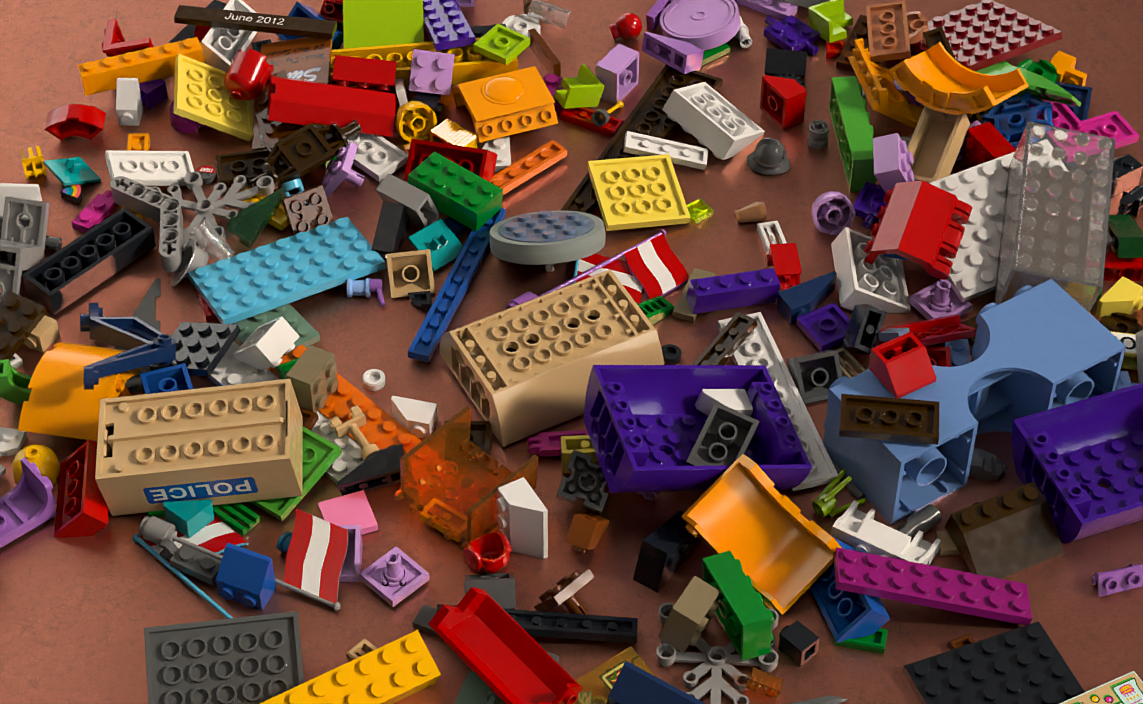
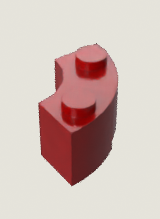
(75, 121)

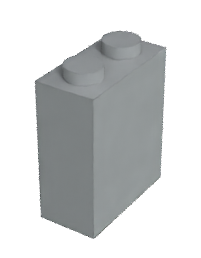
(417, 202)

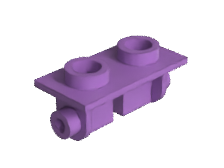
(1118, 579)

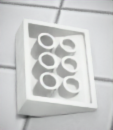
(712, 120)
(862, 283)

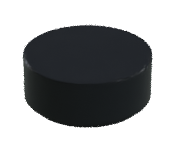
(671, 354)

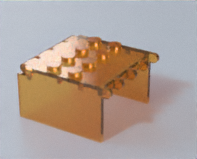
(456, 481)

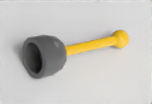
(604, 115)

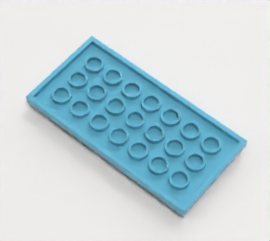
(285, 271)

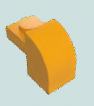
(1066, 69)

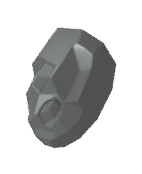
(986, 466)

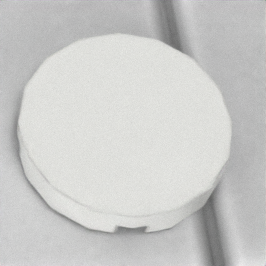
(522, 24)

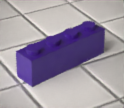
(732, 290)

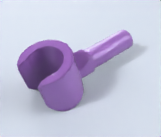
(376, 286)

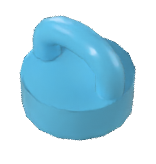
(292, 185)

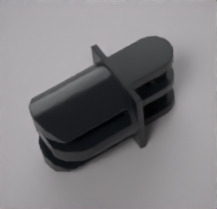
(1131, 202)

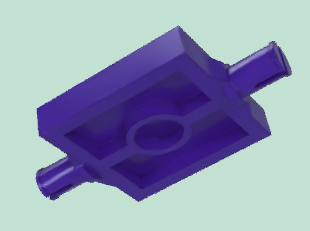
(791, 34)
(869, 203)

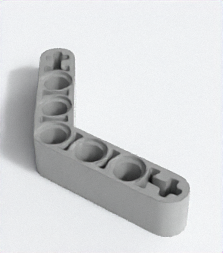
(159, 208)

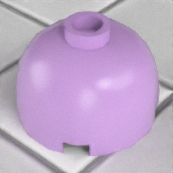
(832, 212)

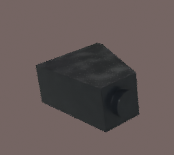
(391, 229)

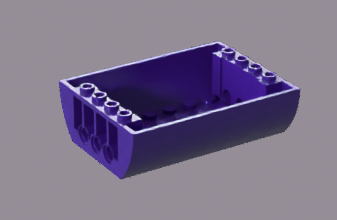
(652, 409)
(1075, 451)

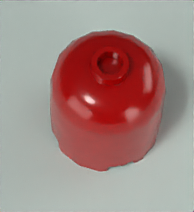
(247, 75)

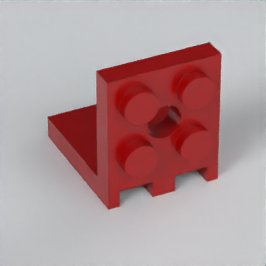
(115, 44)

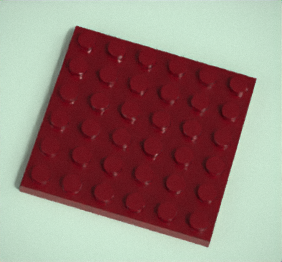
(989, 34)

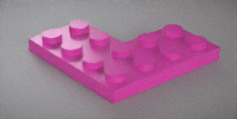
(1106, 125)

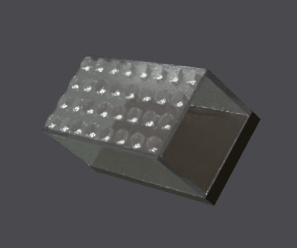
(1056, 213)

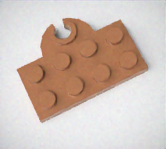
(893, 30)

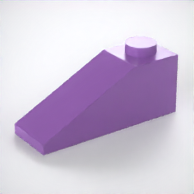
(673, 52)

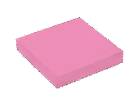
(349, 510)

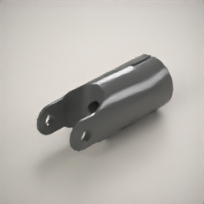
(921, 520)

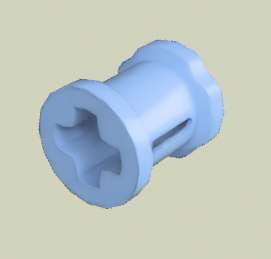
(358, 287)

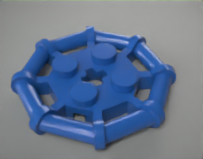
(1017, 109)

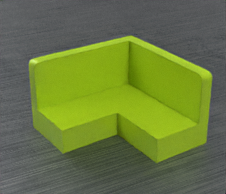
(830, 20)
(581, 90)

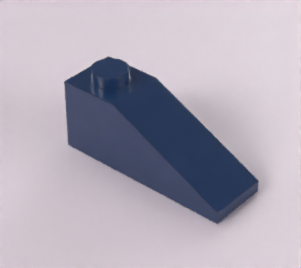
(805, 297)

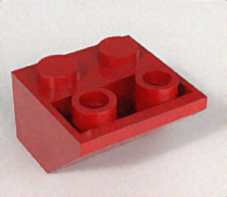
(902, 365)

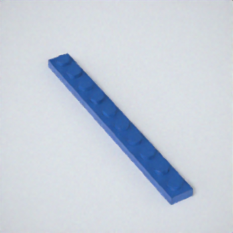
(452, 291)

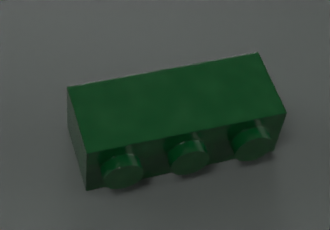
(1126, 236)

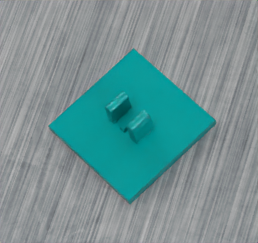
(71, 171)
(440, 241)

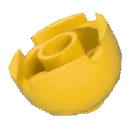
(415, 121)
(44, 459)

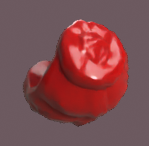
(488, 553)

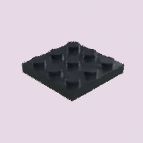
(201, 346)

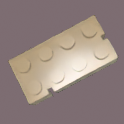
(936, 144)

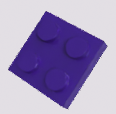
(824, 326)

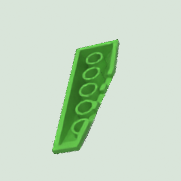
(1038, 85)

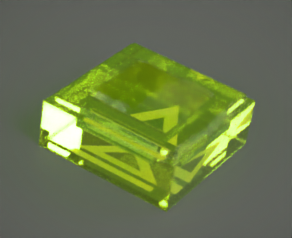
(699, 211)

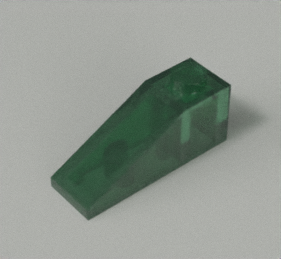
(253, 219)

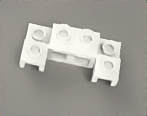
(876, 538)

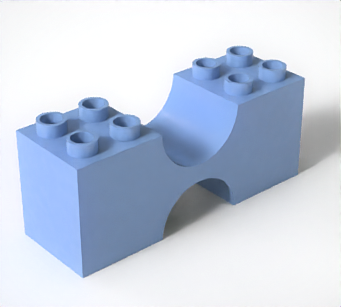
(1024, 361)

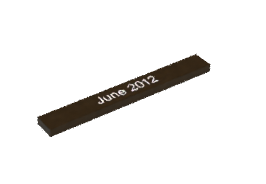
(255, 22)

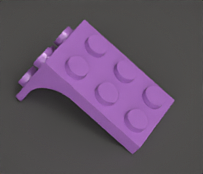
(26, 504)

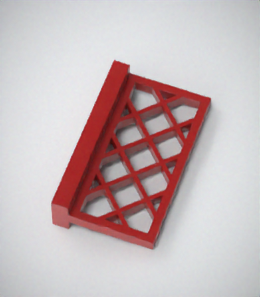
(937, 330)

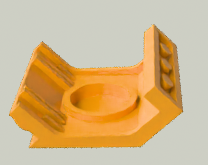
(880, 88)
(507, 103)

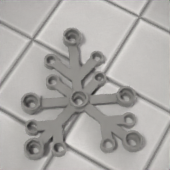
(209, 207)
(715, 683)

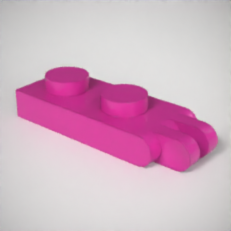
(95, 212)
(550, 442)

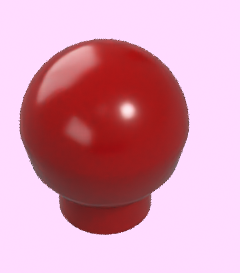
(627, 27)

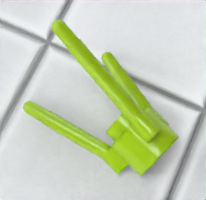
(826, 502)

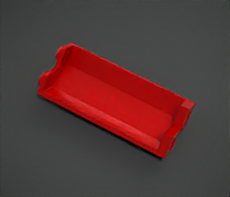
(325, 103)
(503, 652)

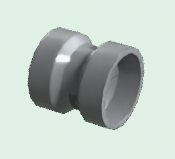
(818, 134)

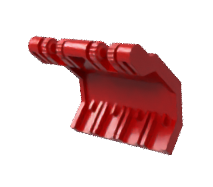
(920, 226)

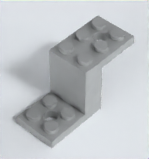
(20, 245)

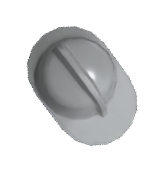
(192, 259)

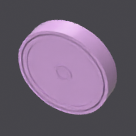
(701, 22)

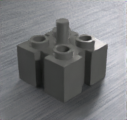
(584, 483)

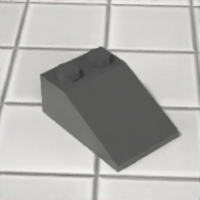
(723, 437)

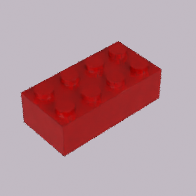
(985, 144)

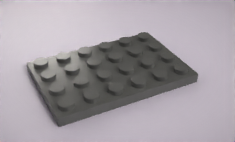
(224, 660)

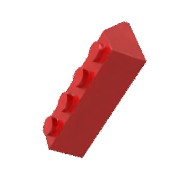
(476, 160)
(79, 500)

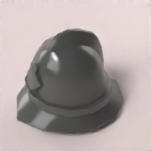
(769, 158)

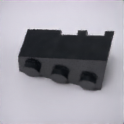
(664, 552)

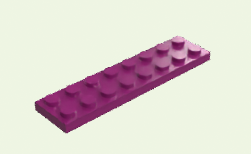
(932, 586)

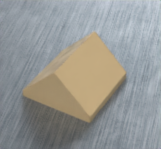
(410, 272)

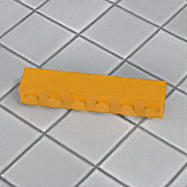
(143, 64)

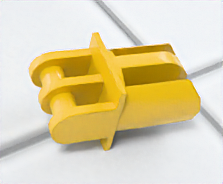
(33, 164)

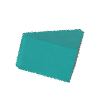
(189, 516)

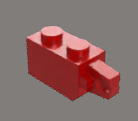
(786, 264)

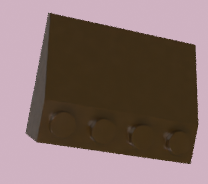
(1006, 533)

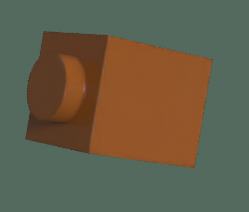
(586, 531)

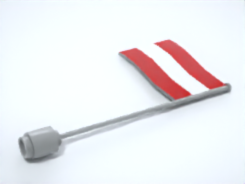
(312, 558)

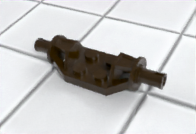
(305, 151)

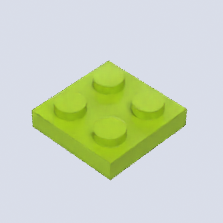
(501, 44)

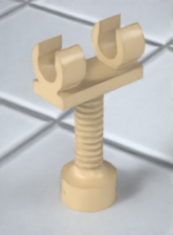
(352, 426)

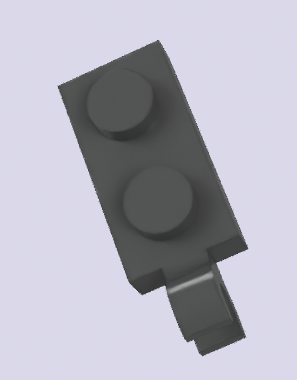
(191, 561)

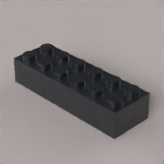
(89, 260)

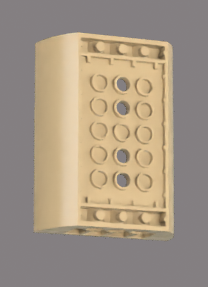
(548, 379)

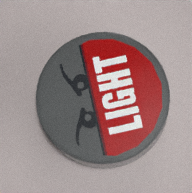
(208, 173)

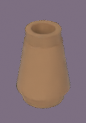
(751, 213)

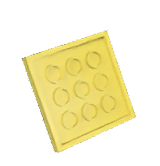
(204, 99)
(638, 192)

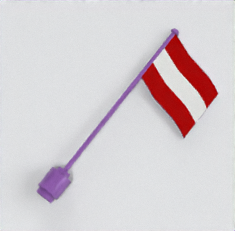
(648, 261)

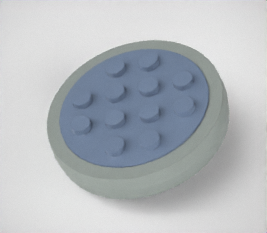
(547, 237)

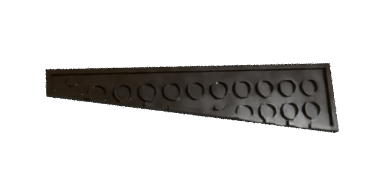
(645, 119)

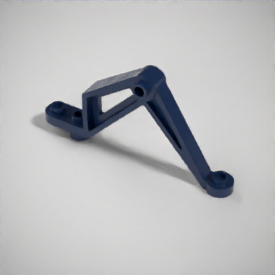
(142, 342)

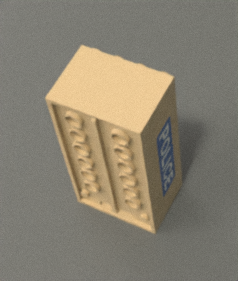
(200, 446)

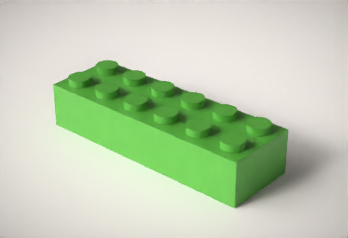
(852, 131)

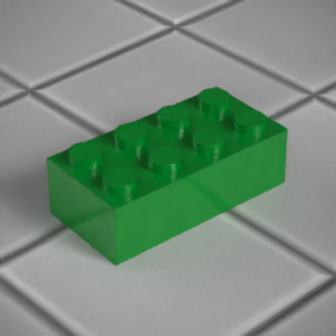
(457, 191)
(740, 606)

